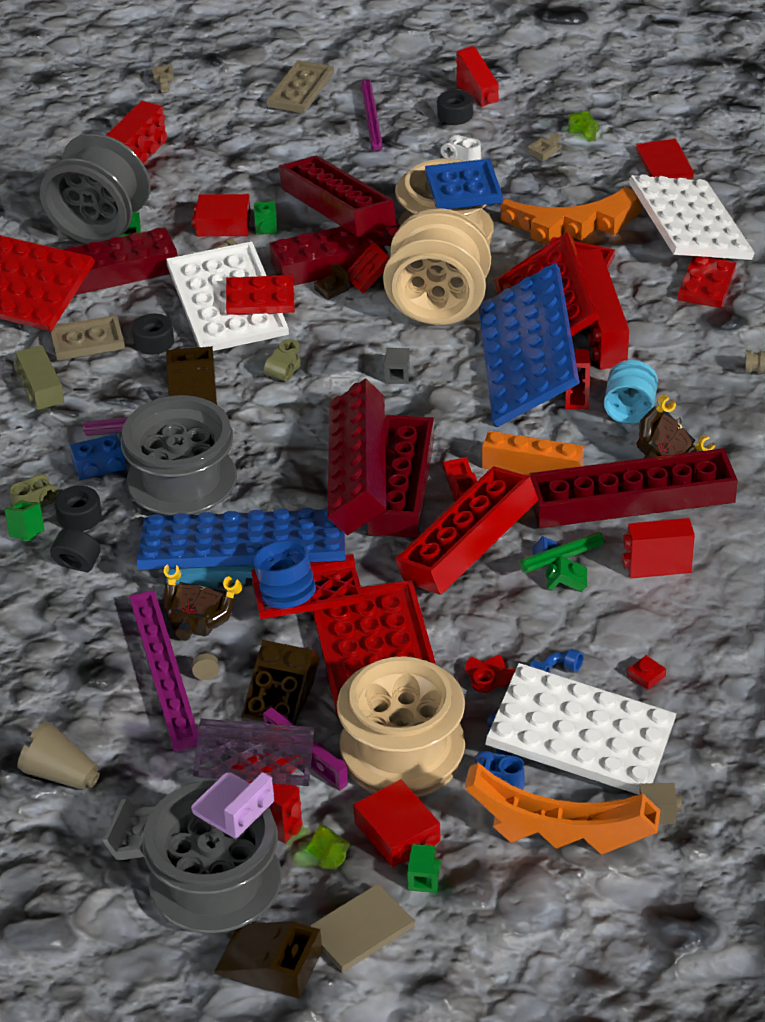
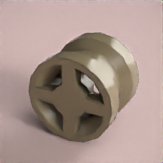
(754, 361)

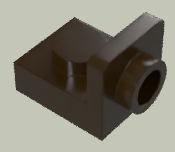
(333, 284)

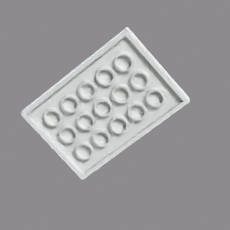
(691, 217)
(202, 291)
(581, 729)

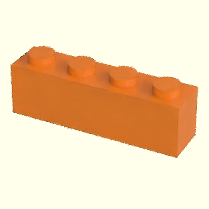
(529, 454)

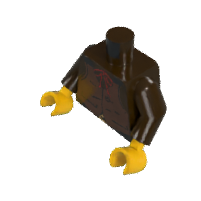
(664, 435)
(196, 607)

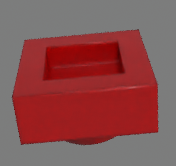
(646, 672)

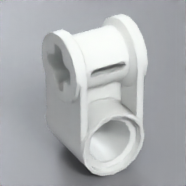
(462, 148)

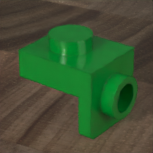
(567, 573)

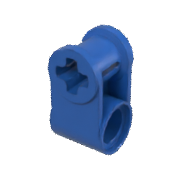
(504, 767)

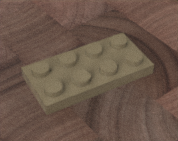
(300, 86)

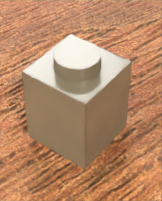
(665, 798)

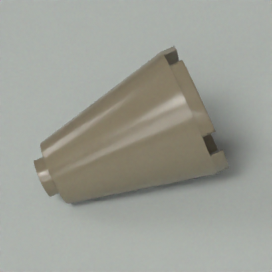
(57, 759)

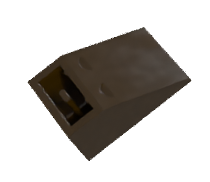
(192, 372)
(280, 681)
(272, 956)

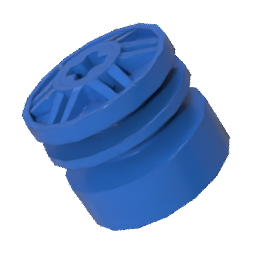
(284, 574)

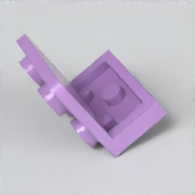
(234, 803)

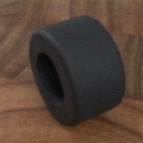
(455, 107)
(153, 333)
(78, 508)
(75, 550)

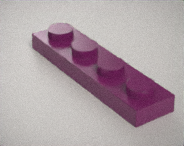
(322, 762)

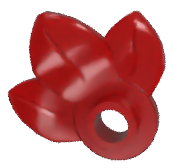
(489, 674)

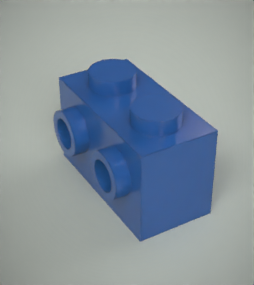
(97, 456)

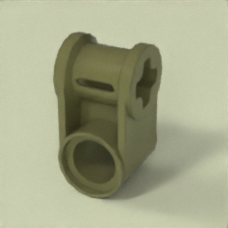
(283, 360)
(34, 490)

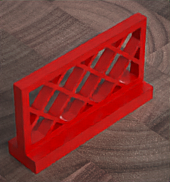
(325, 574)

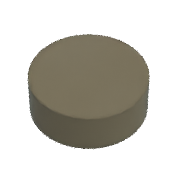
(205, 667)

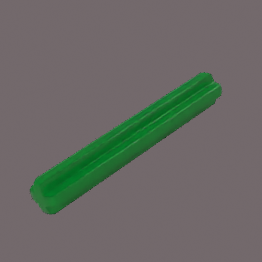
(566, 550)

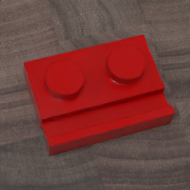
(368, 267)

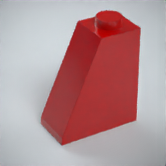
(475, 77)
(578, 396)

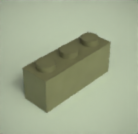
(38, 377)

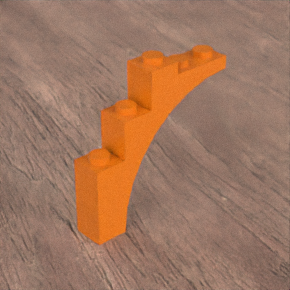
(579, 221)
(562, 822)

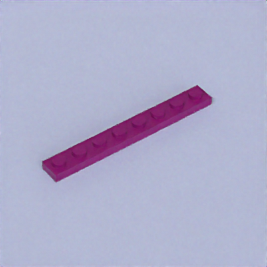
(164, 671)

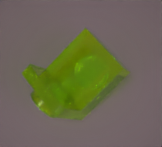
(583, 123)
(328, 848)

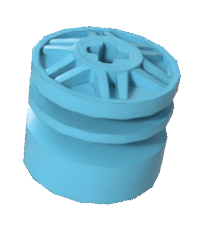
(630, 391)

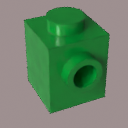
(265, 217)
(24, 520)

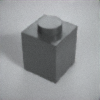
(397, 365)

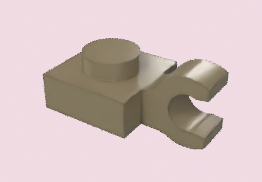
(163, 75)
(543, 149)

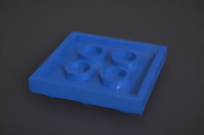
(463, 184)

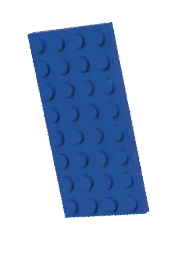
(527, 345)
(234, 537)

